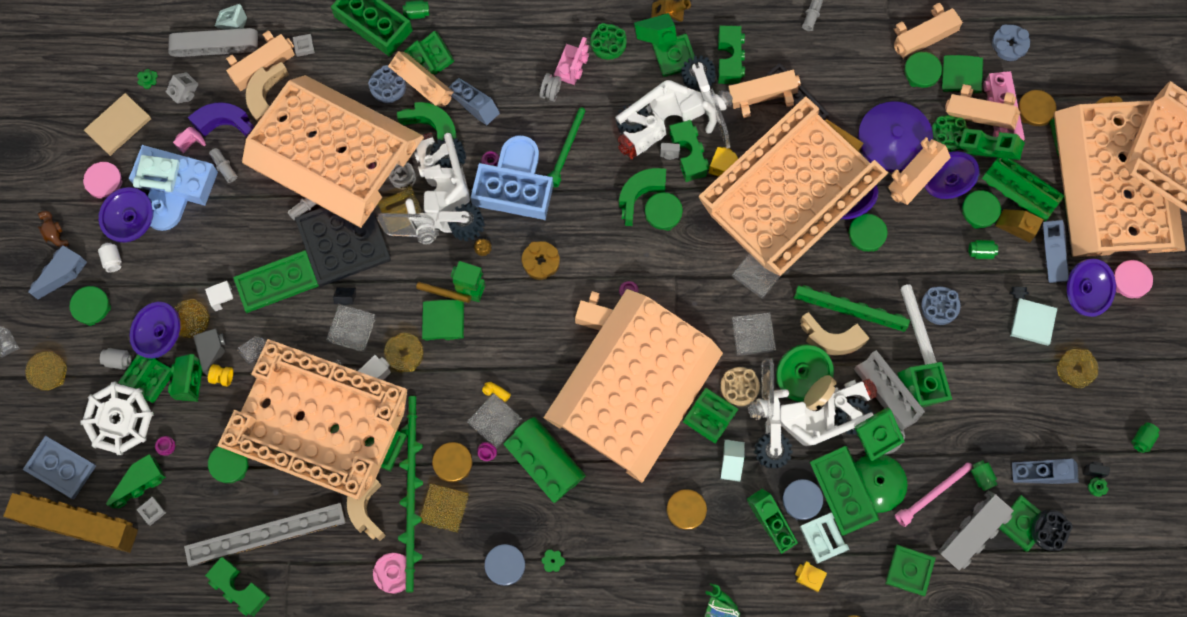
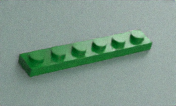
(857, 310)

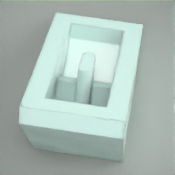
(231, 18)
(732, 460)

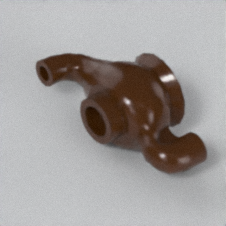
(51, 230)

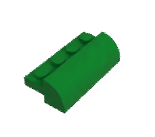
(1023, 187)
(544, 459)

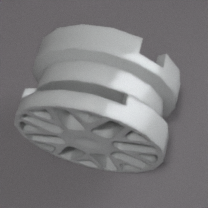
(550, 87)
(402, 176)

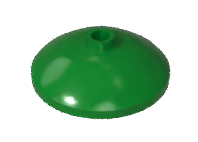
(815, 366)
(894, 487)

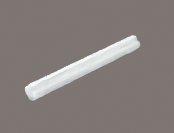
(918, 325)

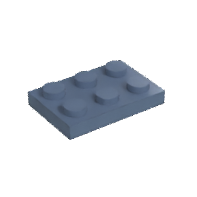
(59, 467)

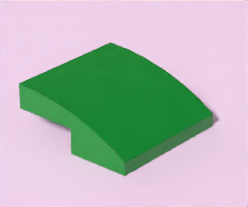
(431, 53)
(960, 71)
(443, 320)
(147, 375)
(710, 415)

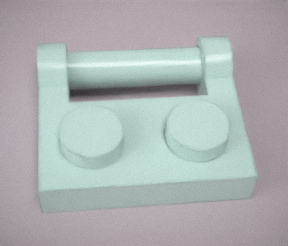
(158, 168)
(818, 540)

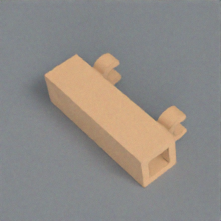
(926, 33)
(272, 53)
(421, 79)
(764, 89)
(983, 111)
(919, 171)
(591, 314)

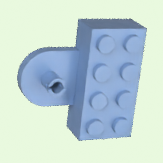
(513, 183)
(192, 184)

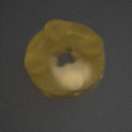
(398, 343)
(1073, 377)

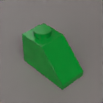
(656, 29)

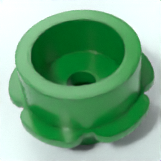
(1092, 486)

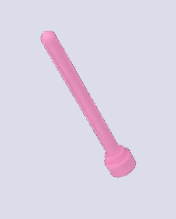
(904, 516)

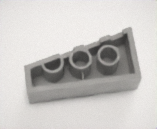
(976, 530)

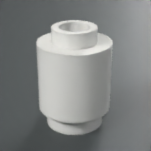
(110, 257)

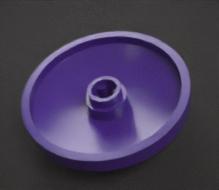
(893, 134)

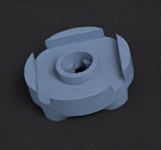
(1015, 33)

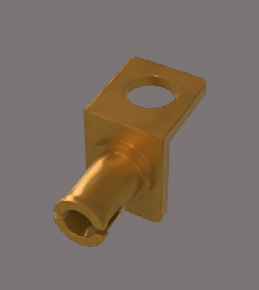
(674, 8)

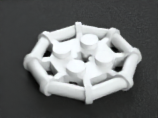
(123, 427)

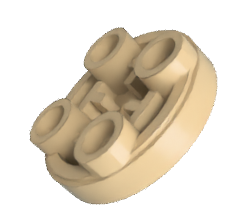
(740, 386)

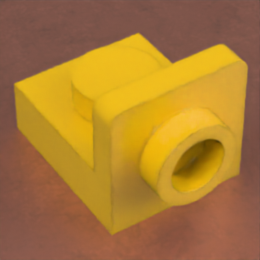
(810, 576)

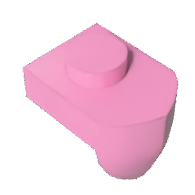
(187, 138)

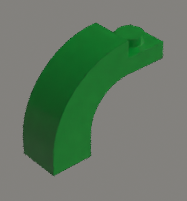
(428, 114)
(643, 182)

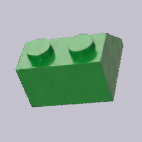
(186, 378)
(926, 383)

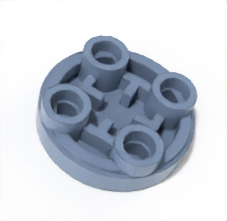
(387, 85)
(940, 305)
(802, 499)
(504, 565)

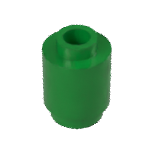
(416, 9)
(983, 249)
(1145, 437)
(984, 475)

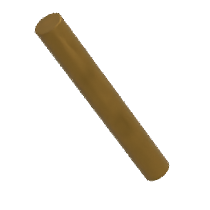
(443, 292)

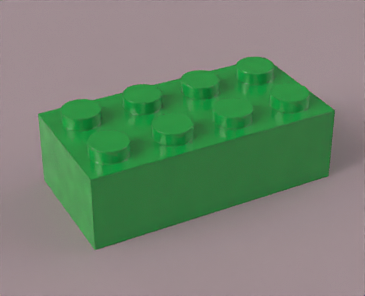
(374, 22)

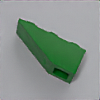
(138, 478)
(772, 520)

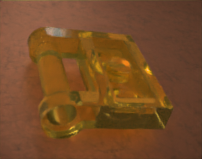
(401, 209)

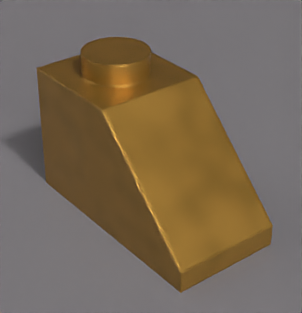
(1019, 223)

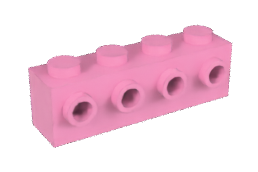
(996, 87)

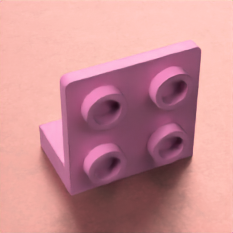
(572, 61)

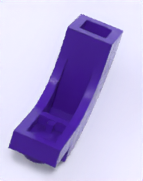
(220, 114)

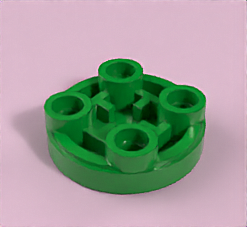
(608, 41)
(922, 70)
(949, 131)
(981, 209)
(663, 211)
(867, 232)
(89, 305)
(227, 465)

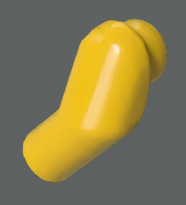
(497, 390)

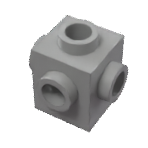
(182, 88)

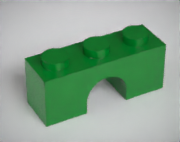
(731, 69)
(1004, 146)
(694, 165)
(468, 280)
(223, 576)

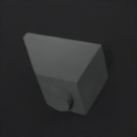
(209, 348)

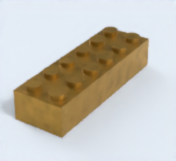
(71, 521)

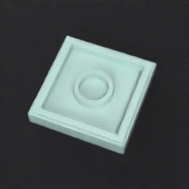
(1033, 322)

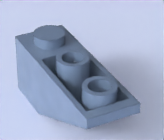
(474, 101)
(1056, 251)
(62, 269)
(1046, 471)

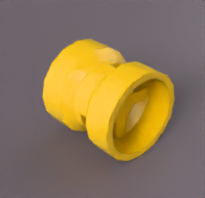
(220, 375)

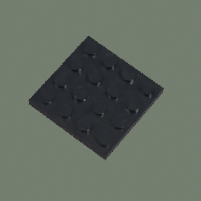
(340, 247)

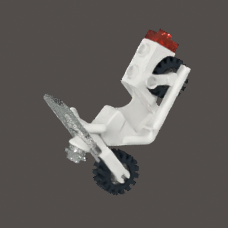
(670, 98)
(446, 204)
(804, 424)

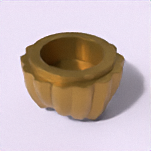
(482, 247)

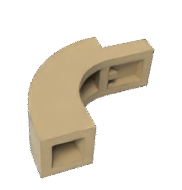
(259, 87)
(833, 343)
(358, 513)

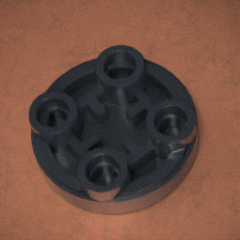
(1051, 530)

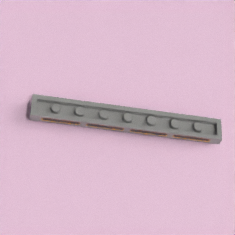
(265, 534)

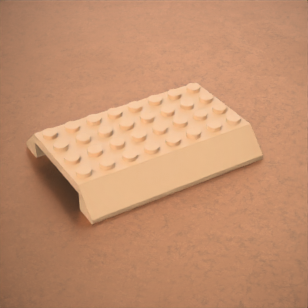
(1160, 146)
(790, 188)
(635, 383)

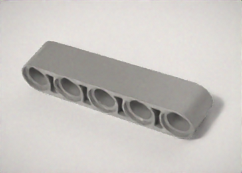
(213, 42)

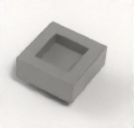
(303, 45)
(670, 151)
(151, 511)

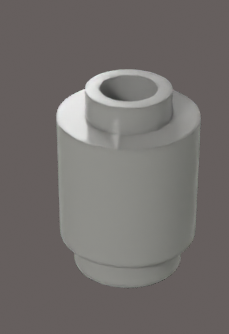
(115, 358)

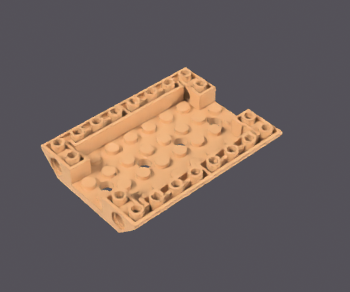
(313, 164)
(1096, 182)
(328, 396)

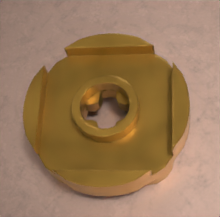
(546, 268)

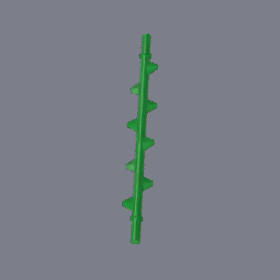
(409, 501)

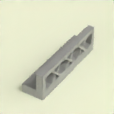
(888, 392)

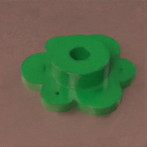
(147, 78)
(549, 556)

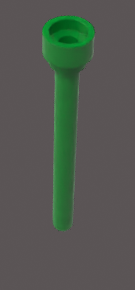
(566, 148)

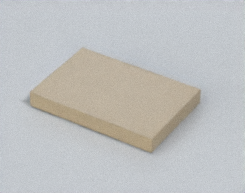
(117, 124)

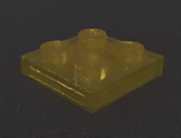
(444, 508)

